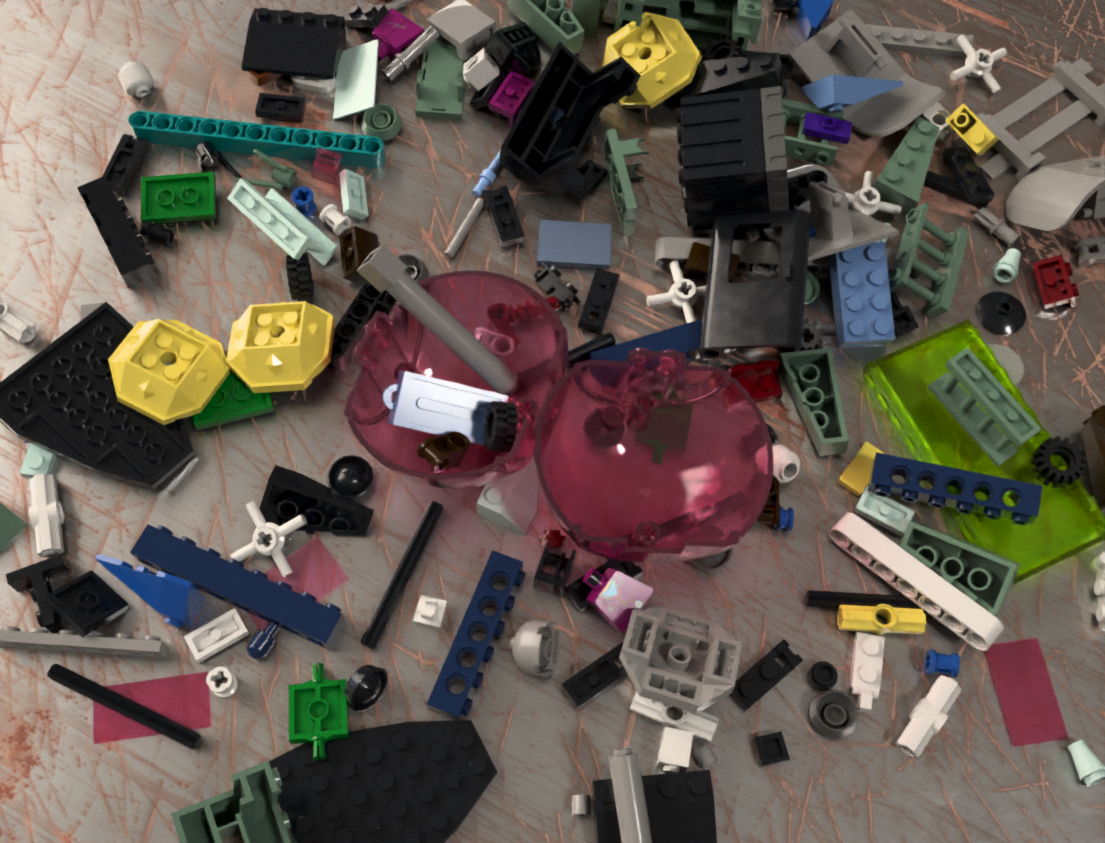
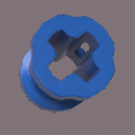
(303, 199)
(942, 663)

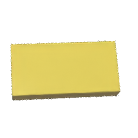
(858, 472)

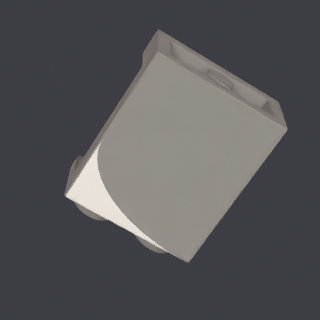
(463, 27)

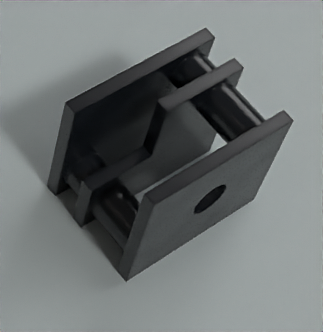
(554, 580)

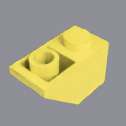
(972, 129)

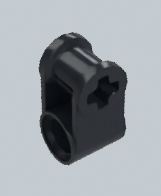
(800, 191)

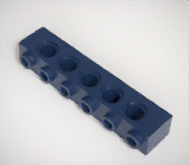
(1024, 495)
(498, 568)

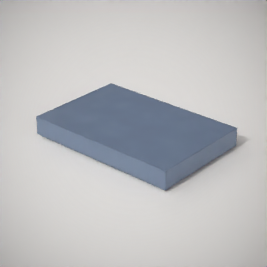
(574, 244)

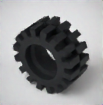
(721, 48)
(299, 277)
(501, 426)
(1066, 451)

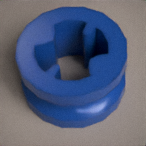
(786, 519)

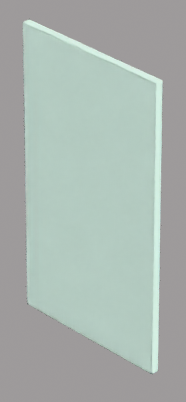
(356, 80)

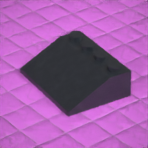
(294, 43)
(677, 808)

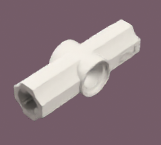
(16, 324)
(46, 515)
(928, 716)
(700, 723)

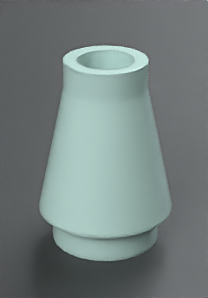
(1007, 266)
(1087, 764)

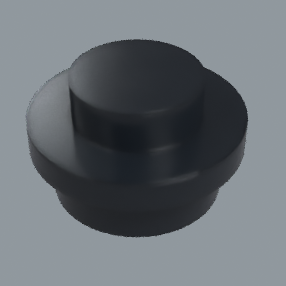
(823, 675)

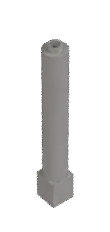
(388, 273)
(629, 796)

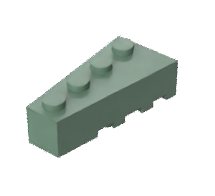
(816, 394)

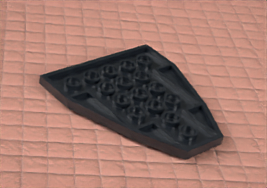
(71, 407)
(386, 784)

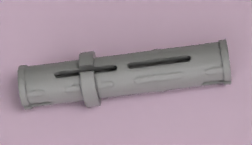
(406, 57)

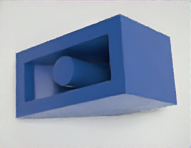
(813, 15)

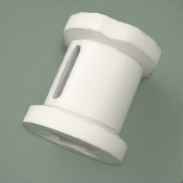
(335, 219)
(226, 689)

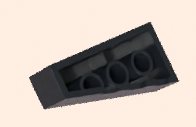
(735, 75)
(118, 231)

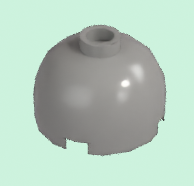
(536, 647)

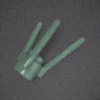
(282, 174)

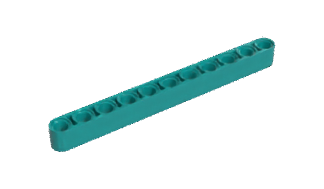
(246, 137)

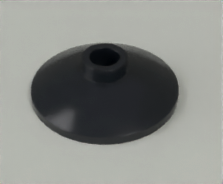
(995, 319)

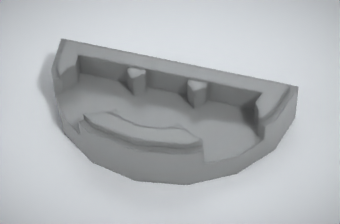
(1010, 361)

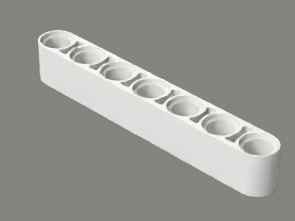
(917, 582)

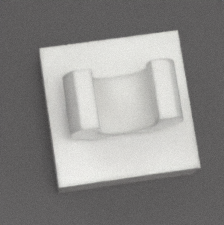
(430, 612)

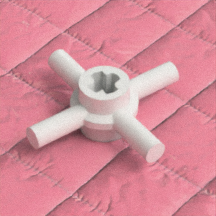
(978, 64)
(868, 199)
(682, 293)
(278, 538)

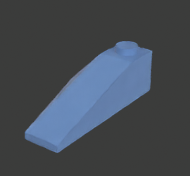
(842, 91)

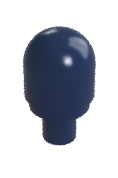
(262, 642)

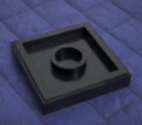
(86, 603)

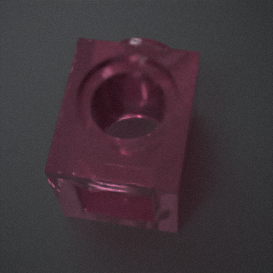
(326, 165)

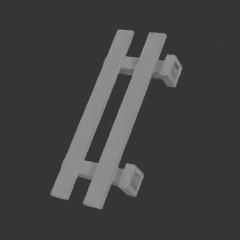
(1020, 152)

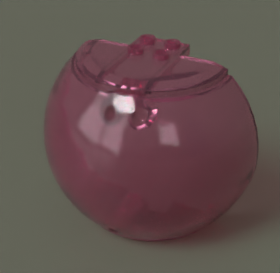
(503, 316)
(649, 449)

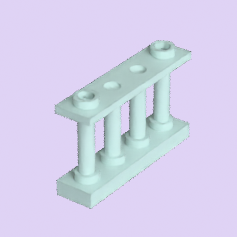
(282, 222)

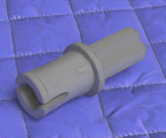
(996, 226)

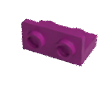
(512, 96)

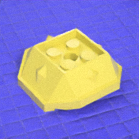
(670, 63)
(280, 346)
(161, 389)

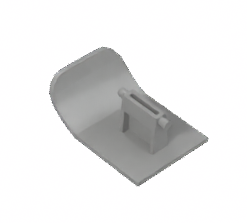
(852, 50)
(1056, 192)
(834, 219)

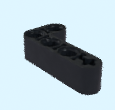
(343, 346)

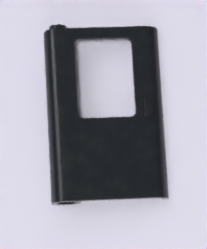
(755, 311)

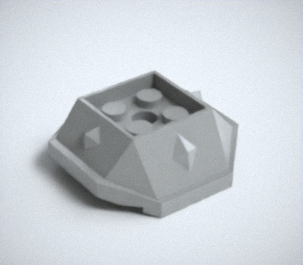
(679, 658)

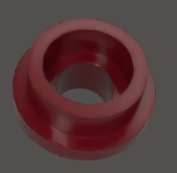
(554, 537)

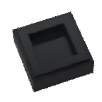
(771, 749)

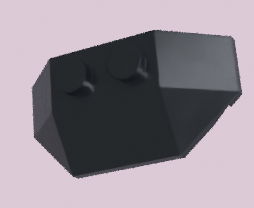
(516, 48)

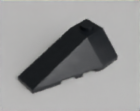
(324, 509)

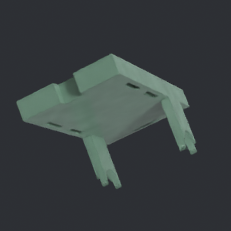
(444, 85)
(621, 175)

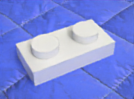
(216, 635)

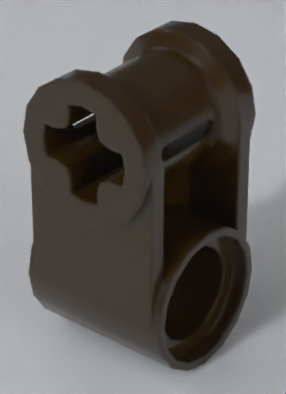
(444, 451)
(771, 510)

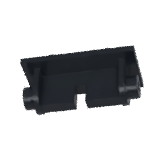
(550, 279)

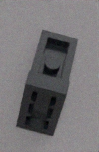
(38, 580)

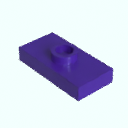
(827, 128)

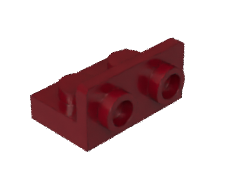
(1054, 282)
(759, 379)

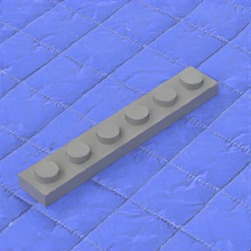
(919, 41)
(92, 643)

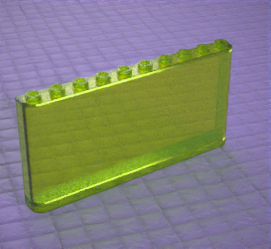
(1067, 516)

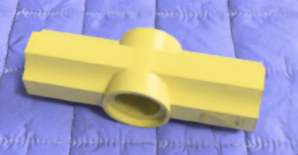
(897, 619)

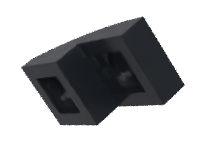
(902, 317)

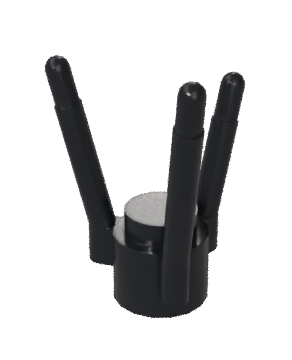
(209, 156)

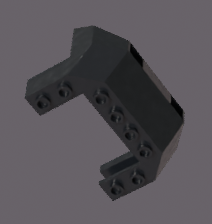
(560, 118)

